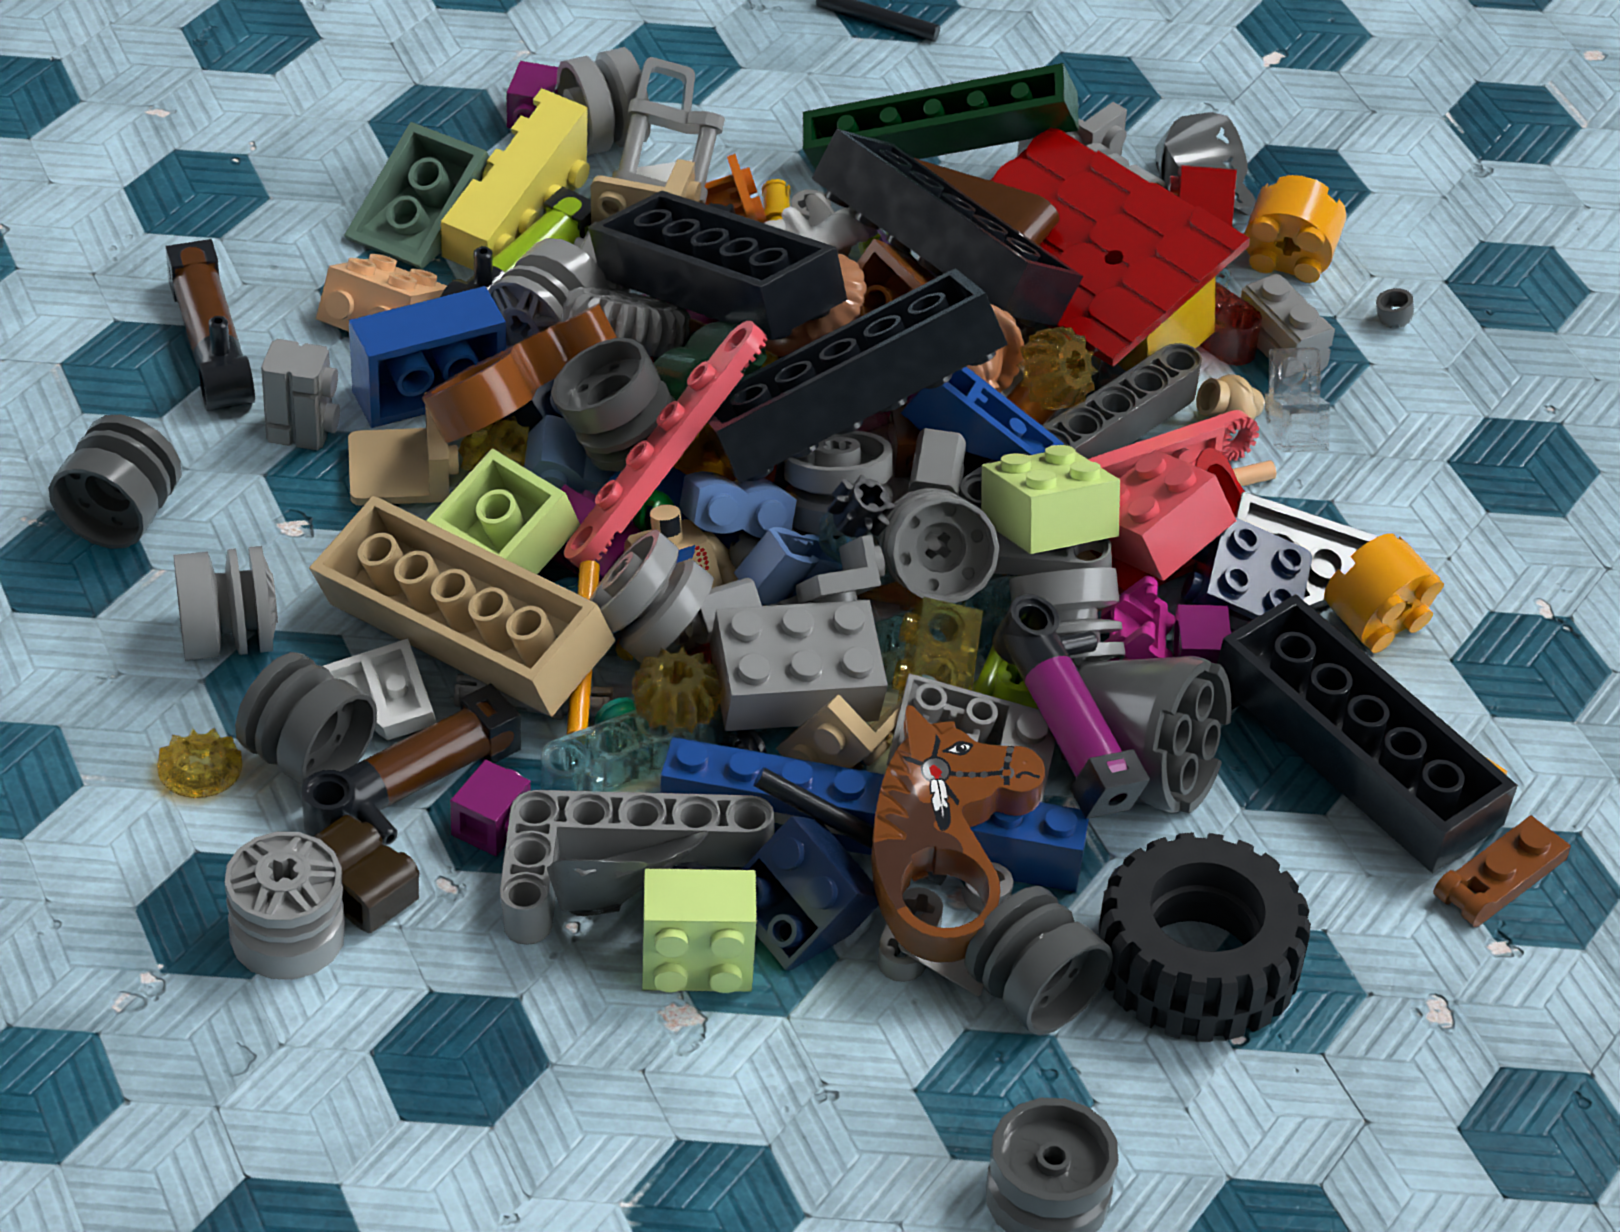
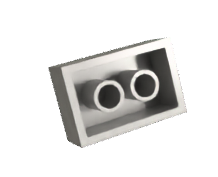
(793, 660)

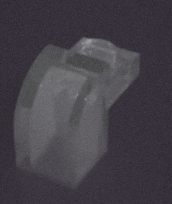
(1293, 406)

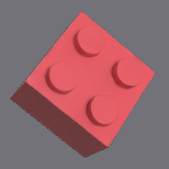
(1167, 514)

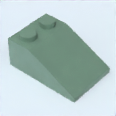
(414, 195)

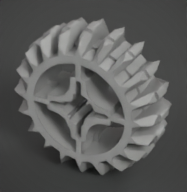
(634, 316)

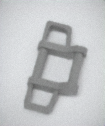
(683, 120)

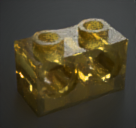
(947, 661)

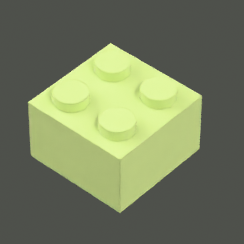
(1050, 499)
(508, 512)
(699, 930)

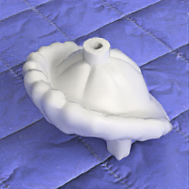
(825, 225)

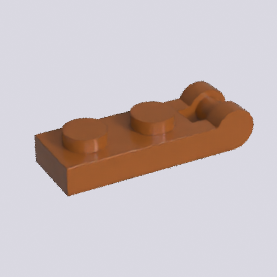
(1502, 871)

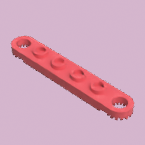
(676, 429)
(1188, 442)

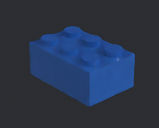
(418, 347)

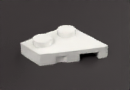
(393, 683)

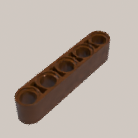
(1018, 208)

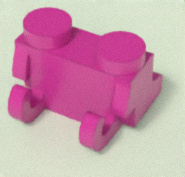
(1143, 621)

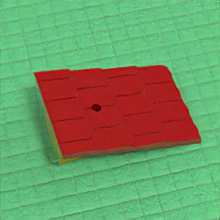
(1137, 245)

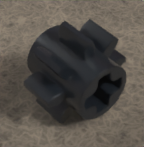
(860, 507)

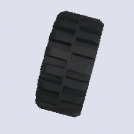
(1214, 885)

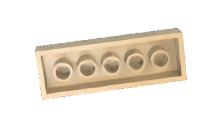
(463, 605)

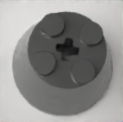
(1169, 717)

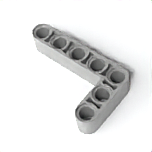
(600, 825)

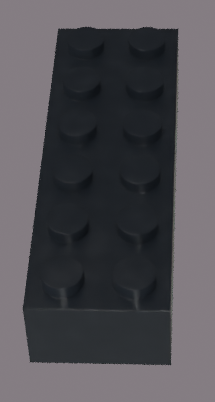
(945, 227)
(719, 263)
(854, 374)
(1365, 733)

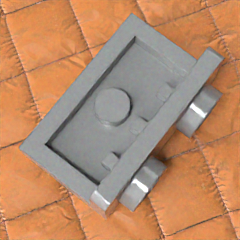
(861, 572)

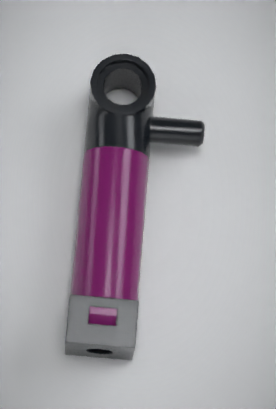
(1105, 775)

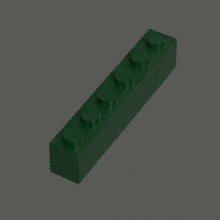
(954, 115)

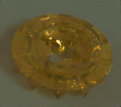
(198, 779)

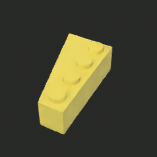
(516, 182)

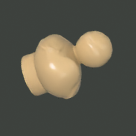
(1229, 394)

